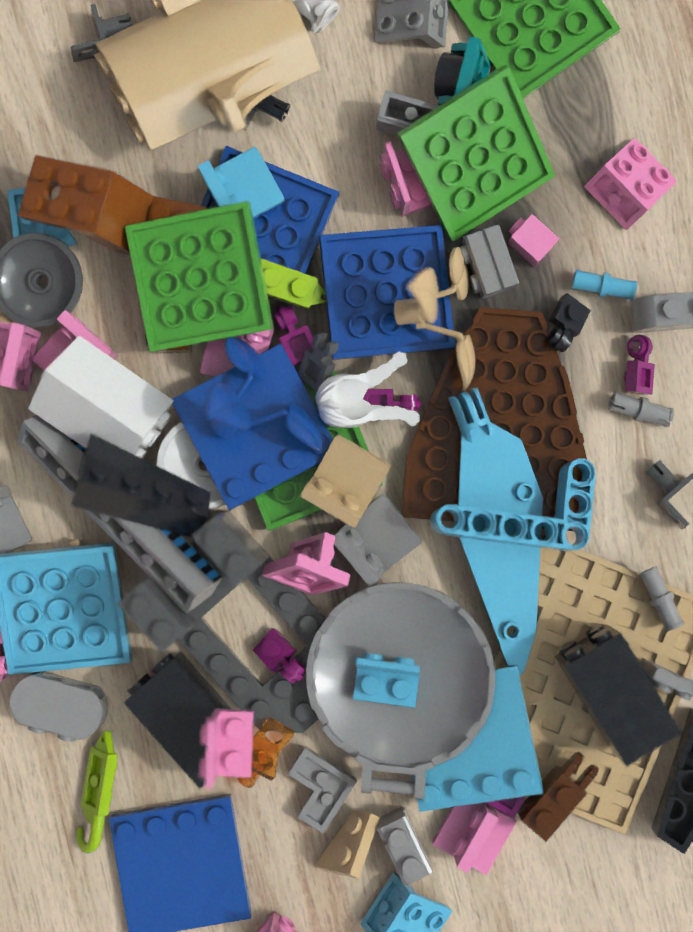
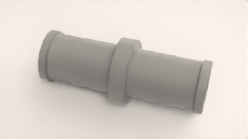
(640, 409)
(661, 599)

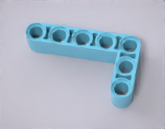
(525, 524)

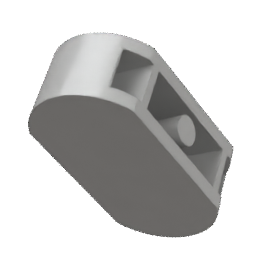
(663, 312)
(59, 705)

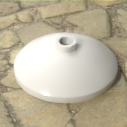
(181, 458)

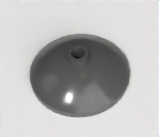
(21, 268)

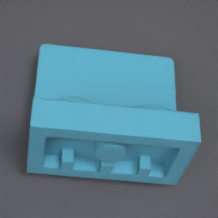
(243, 180)
(386, 681)
(403, 910)

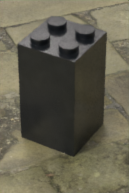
(617, 693)
(174, 708)

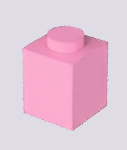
(531, 239)

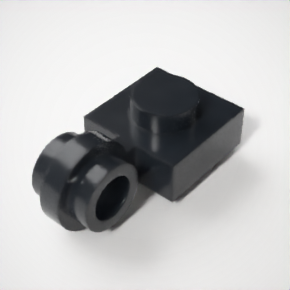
(569, 318)

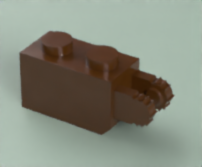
(561, 795)

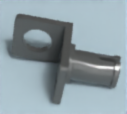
(104, 29)
(670, 485)

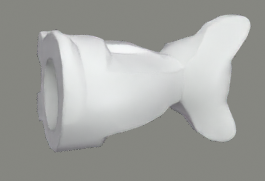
(318, 12)

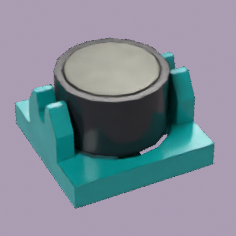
(460, 69)

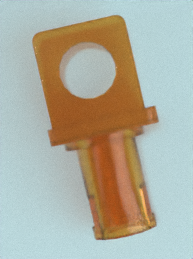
(266, 752)

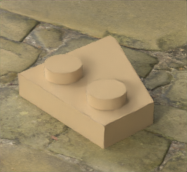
(350, 845)

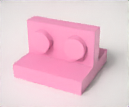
(17, 349)
(308, 566)
(474, 835)

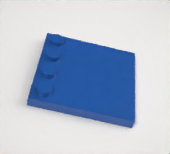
(293, 228)
(366, 277)
(266, 452)
(180, 865)

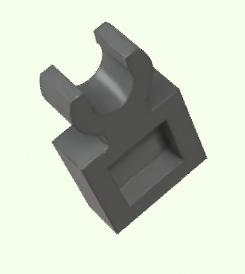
(316, 362)

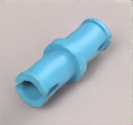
(604, 285)

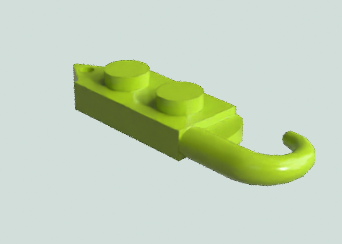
(291, 285)
(97, 790)

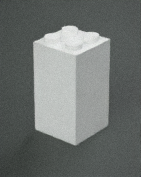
(98, 396)

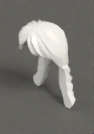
(342, 395)

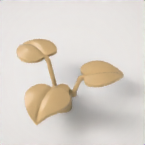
(425, 308)

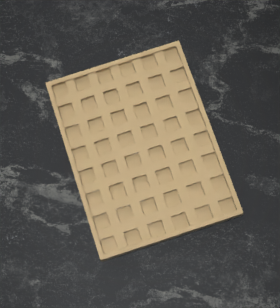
(572, 598)

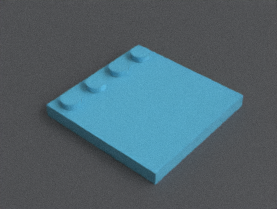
(62, 609)
(497, 762)

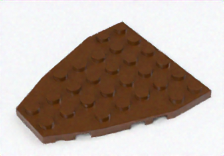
(522, 394)

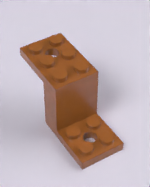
(92, 202)

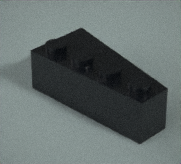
(138, 491)
(675, 811)

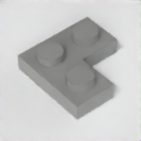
(667, 679)
(329, 787)

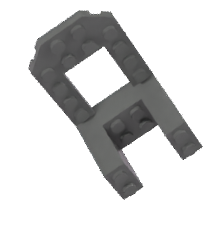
(235, 557)

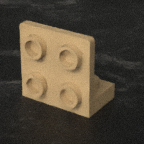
(346, 481)

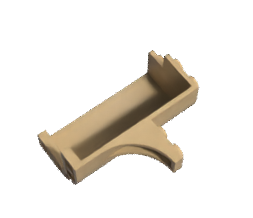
(203, 63)

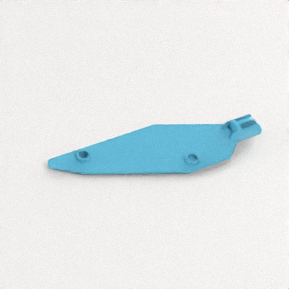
(500, 478)

